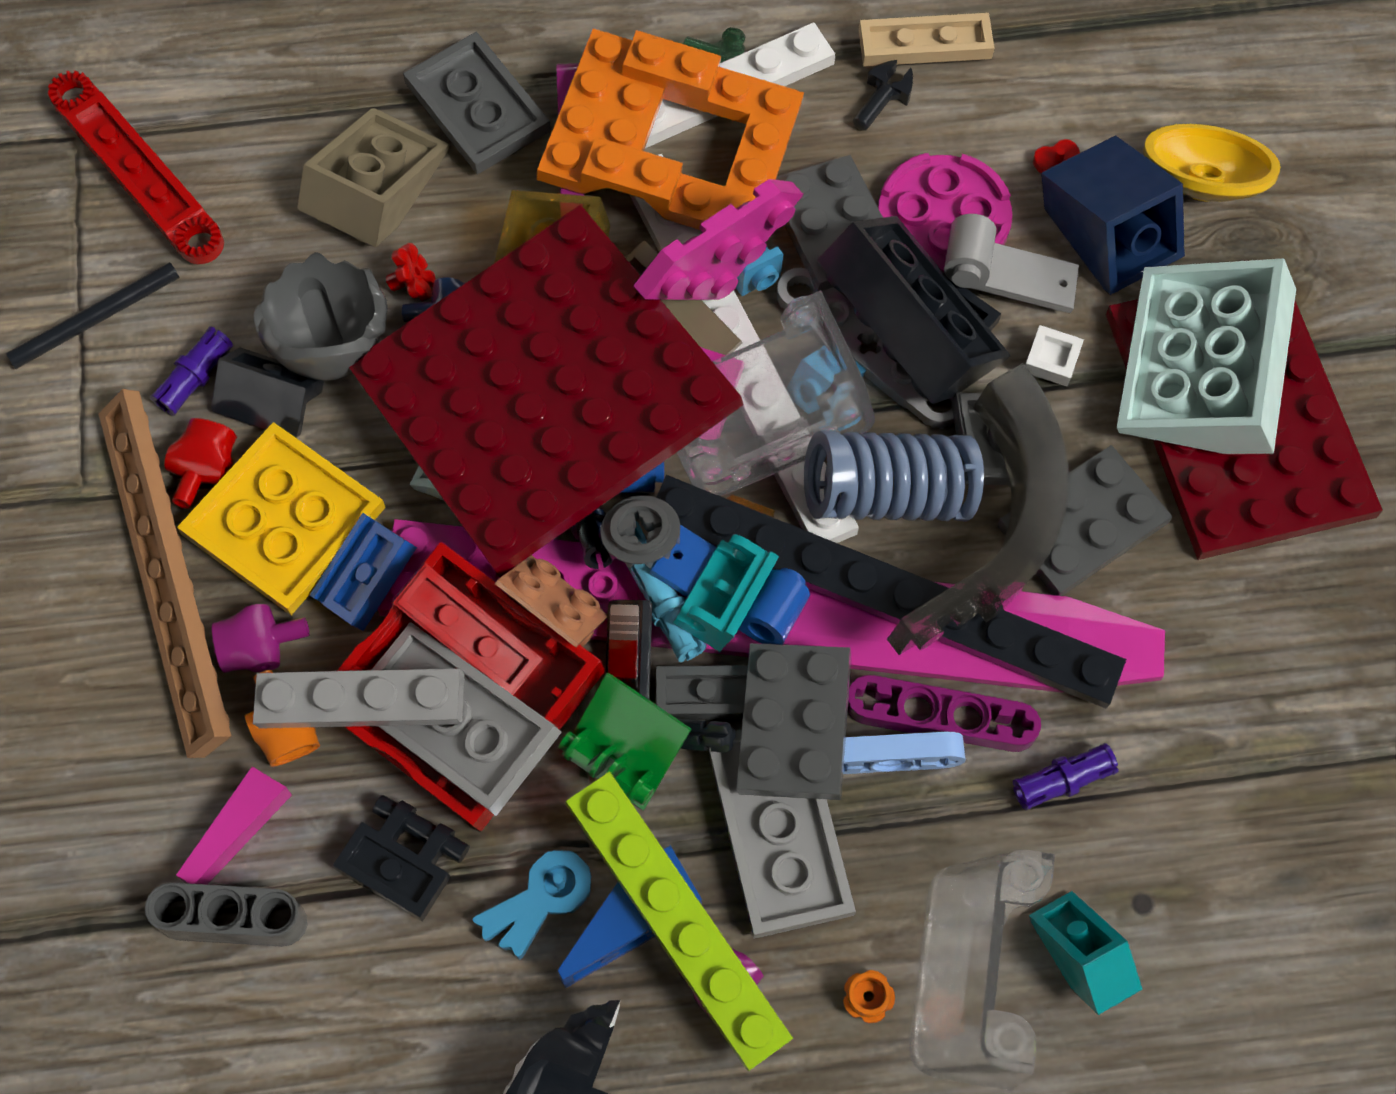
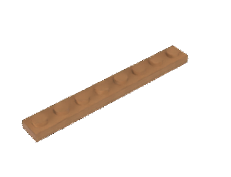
(164, 576)

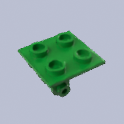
(628, 738)

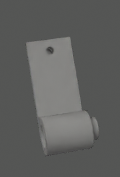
(982, 264)

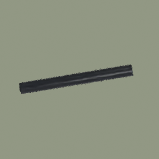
(92, 315)

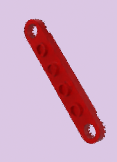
(136, 167)

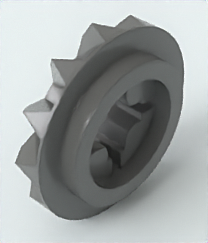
(658, 520)

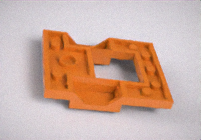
(614, 108)

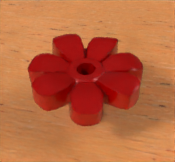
(411, 273)

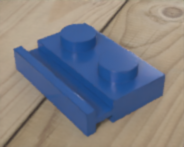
(363, 571)

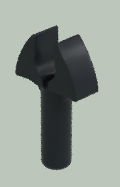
(878, 78)

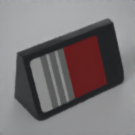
(629, 643)

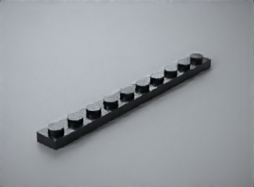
(896, 593)

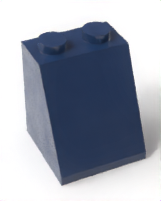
(1116, 211)

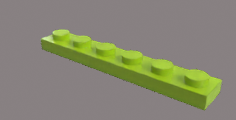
(679, 921)

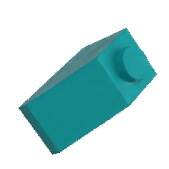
(1087, 952)

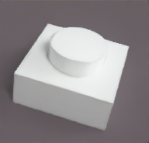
(1053, 355)

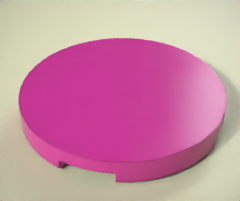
(936, 190)

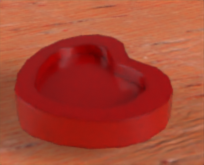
(1048, 157)

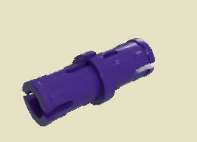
(191, 371)
(1065, 776)

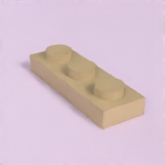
(926, 39)

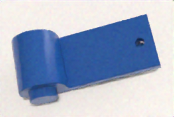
(773, 609)

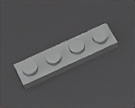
(359, 698)

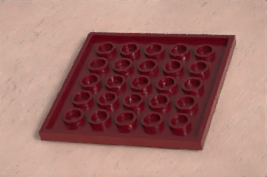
(543, 388)

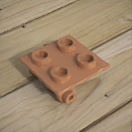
(542, 591)

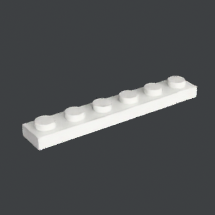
(777, 62)

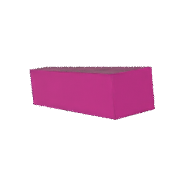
(239, 820)

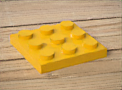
(279, 517)

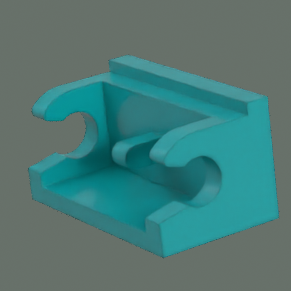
(725, 591)

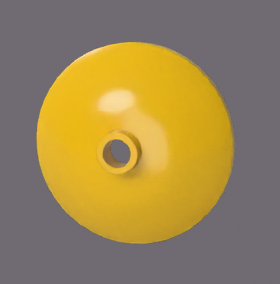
(1213, 161)

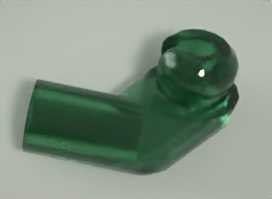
(727, 48)

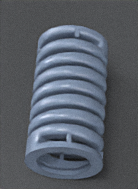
(865, 470)

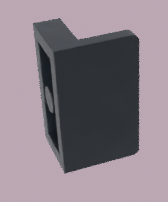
(262, 391)

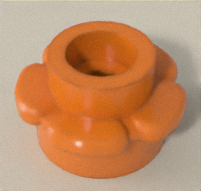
(882, 992)

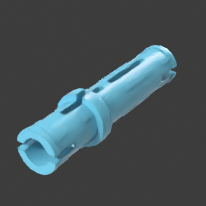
(665, 608)

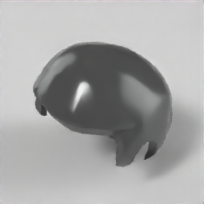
(321, 317)

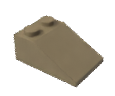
(369, 176)

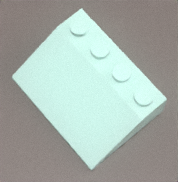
(1210, 355)

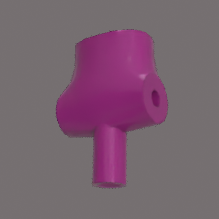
(253, 639)

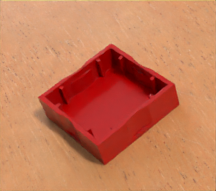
(551, 689)

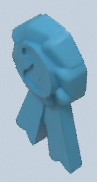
(556, 885)

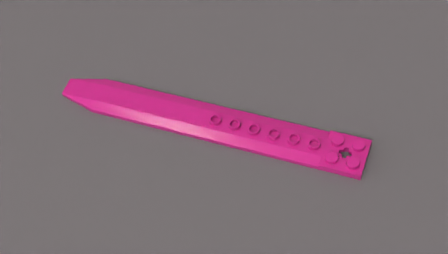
(830, 621)

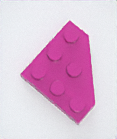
(731, 239)

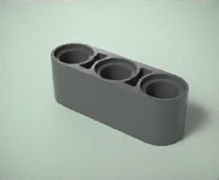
(206, 901)

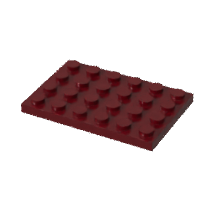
(1260, 499)

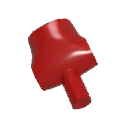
(199, 457)

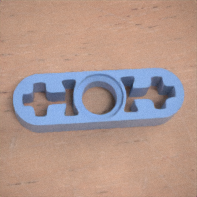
(903, 752)

